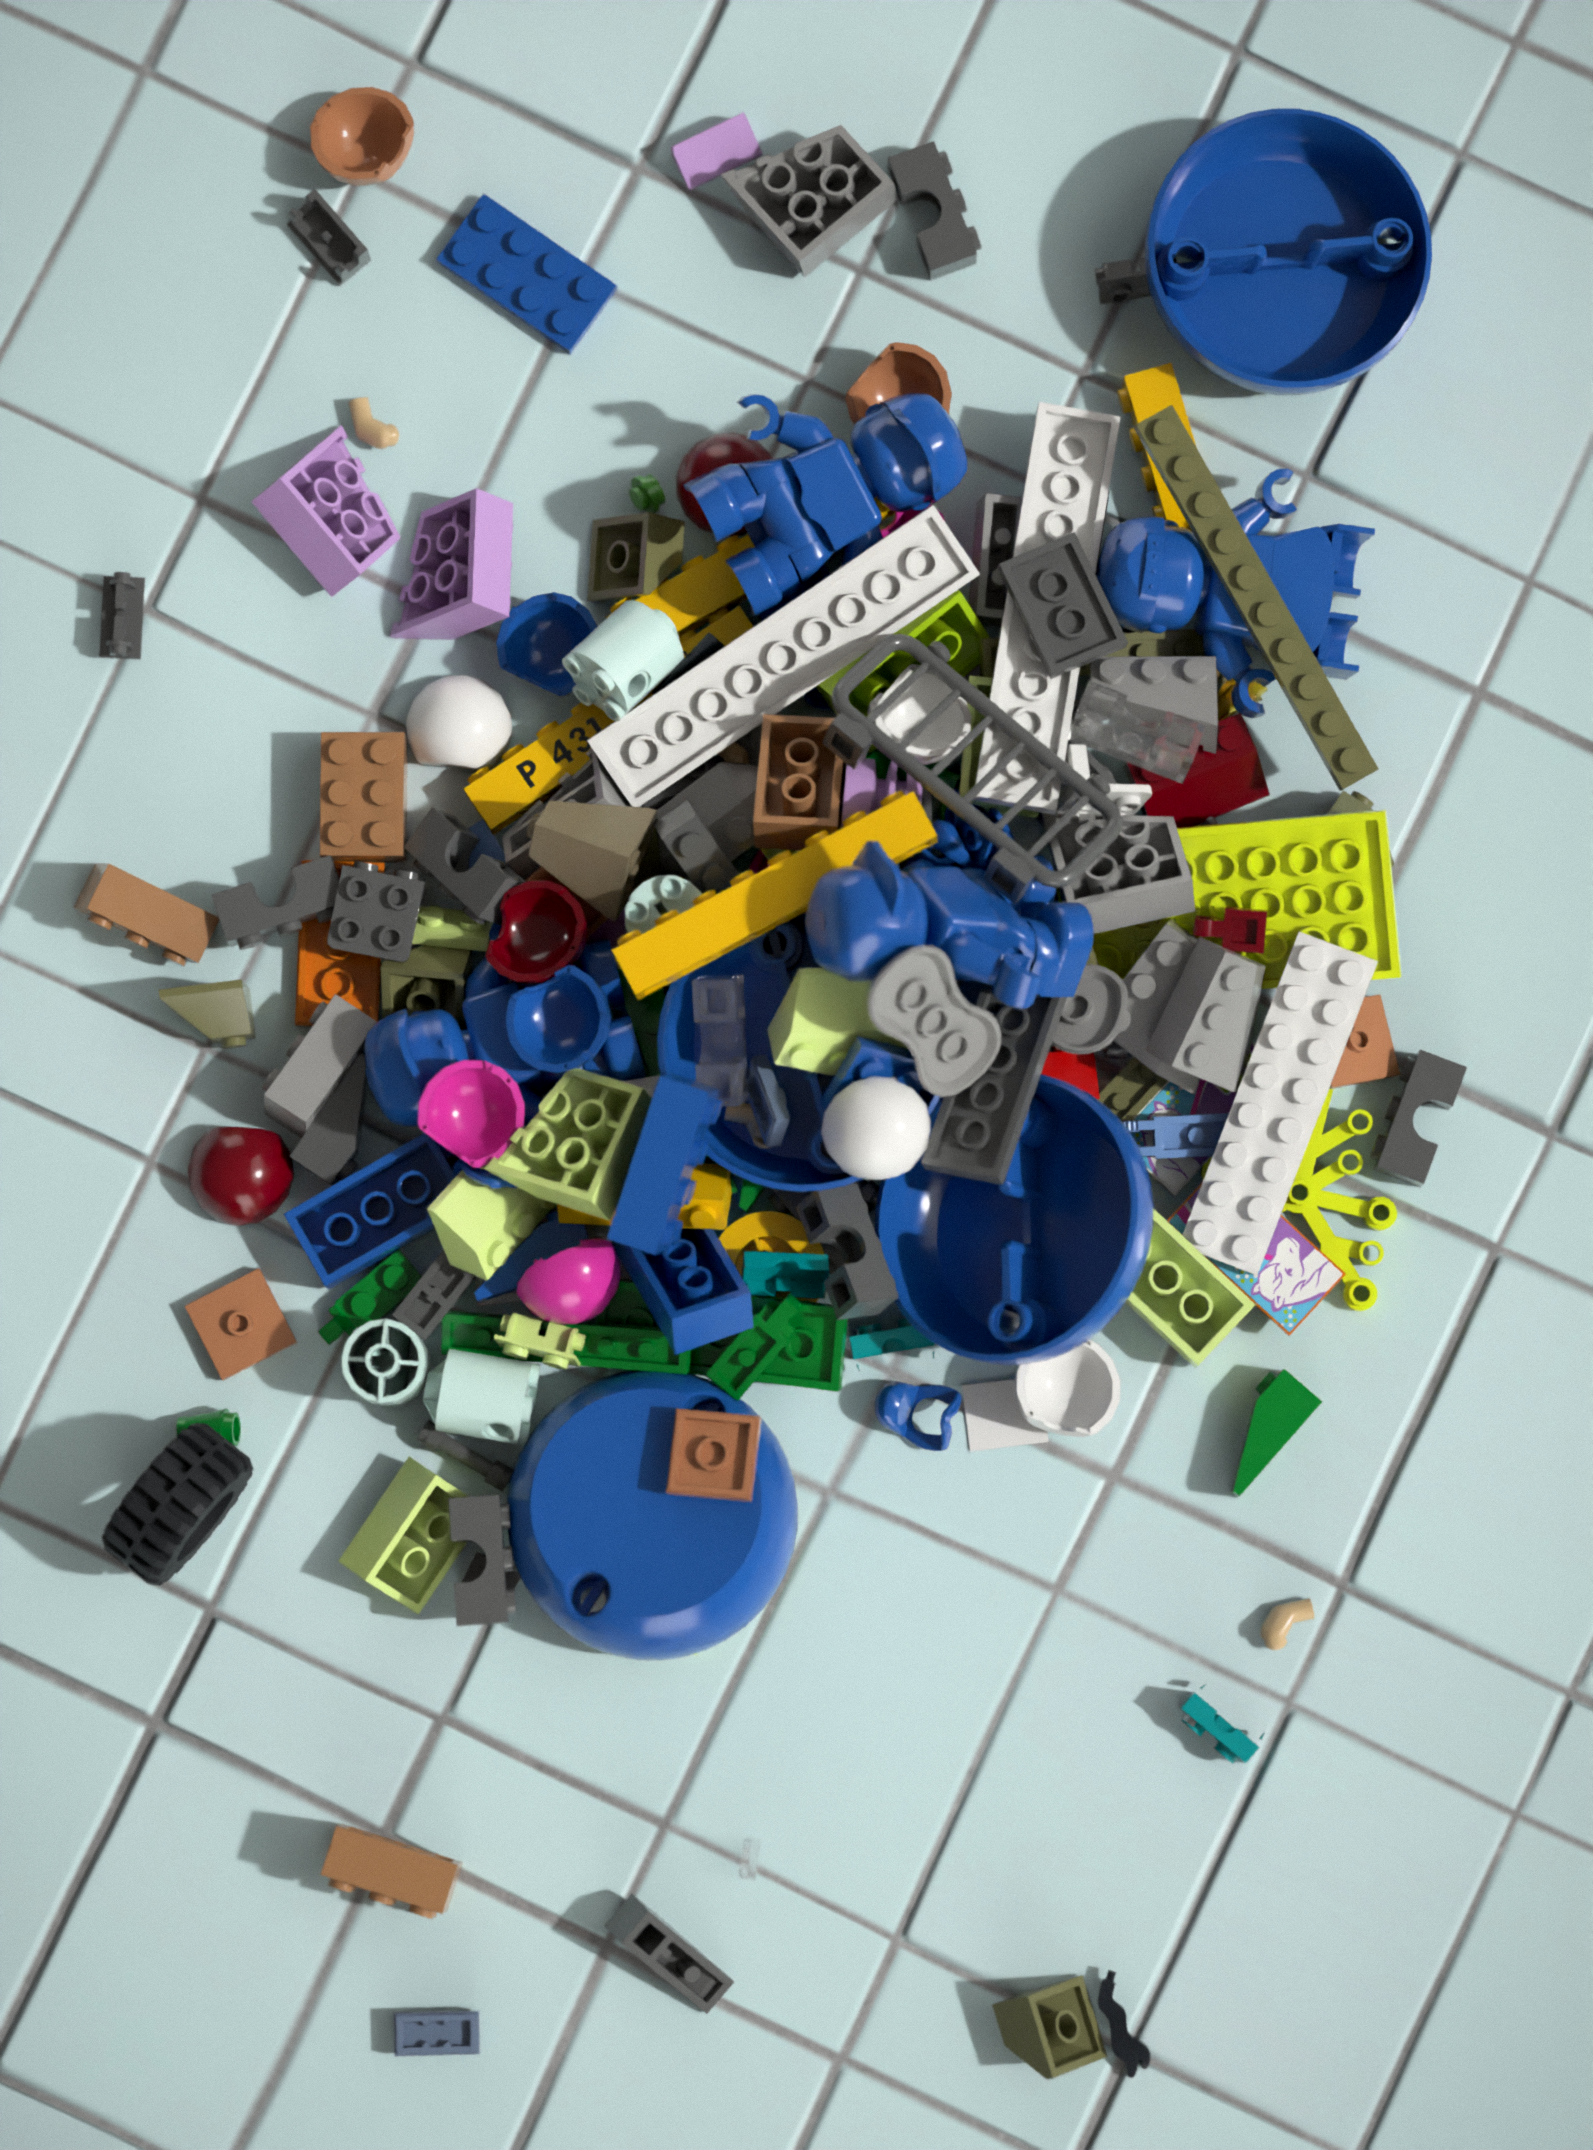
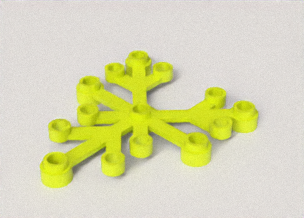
(1335, 1247)

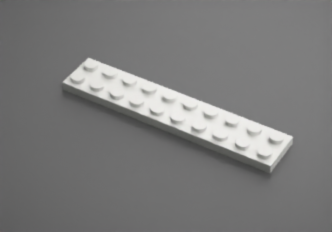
(1061, 495)
(783, 657)

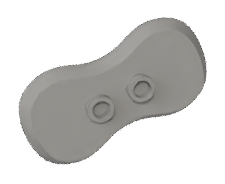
(923, 1008)
(1088, 1018)

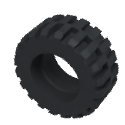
(177, 1503)

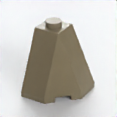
(593, 849)

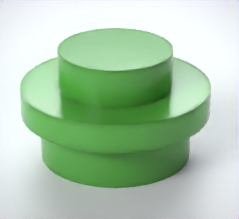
(646, 493)

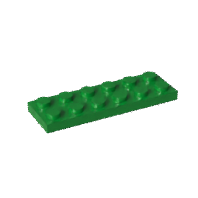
(807, 1360)

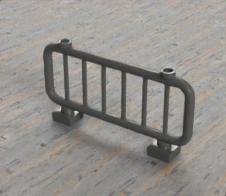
(1012, 866)

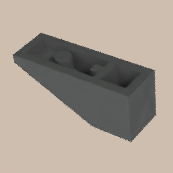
(335, 1133)
(668, 1953)

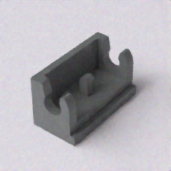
(328, 238)
(433, 1296)

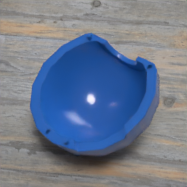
(539, 638)
(559, 1021)

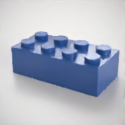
(664, 1163)
(372, 1211)
(691, 1289)

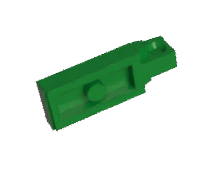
(371, 1297)
(754, 1348)

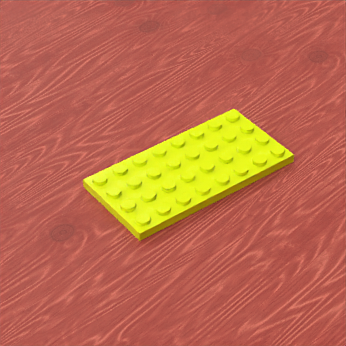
(1309, 874)

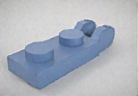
(1181, 1134)

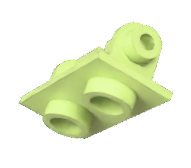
(524, 1339)

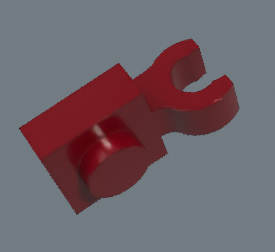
(1241, 929)

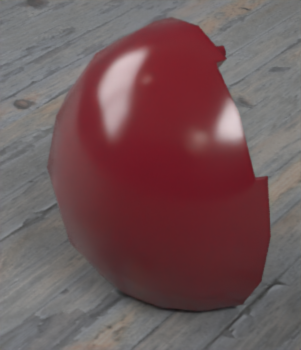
(710, 454)
(538, 933)
(240, 1174)

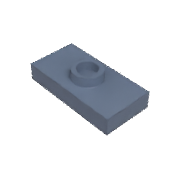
(767, 1101)
(436, 2033)

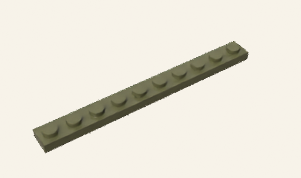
(1255, 597)

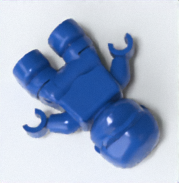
(822, 494)
(1161, 576)
(875, 911)
(411, 1049)

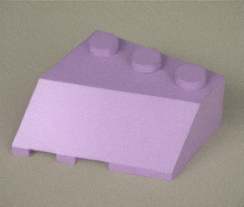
(329, 514)
(459, 568)

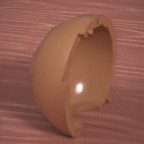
(362, 135)
(895, 372)

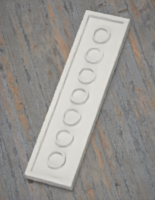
(1278, 1102)

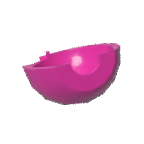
(471, 1110)
(572, 1283)

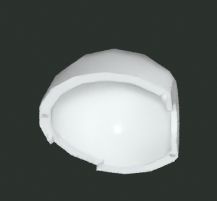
(915, 706)
(459, 724)
(876, 1128)
(1070, 1392)

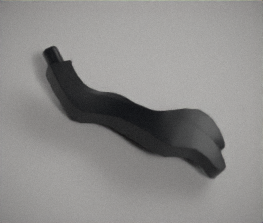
(1123, 2044)

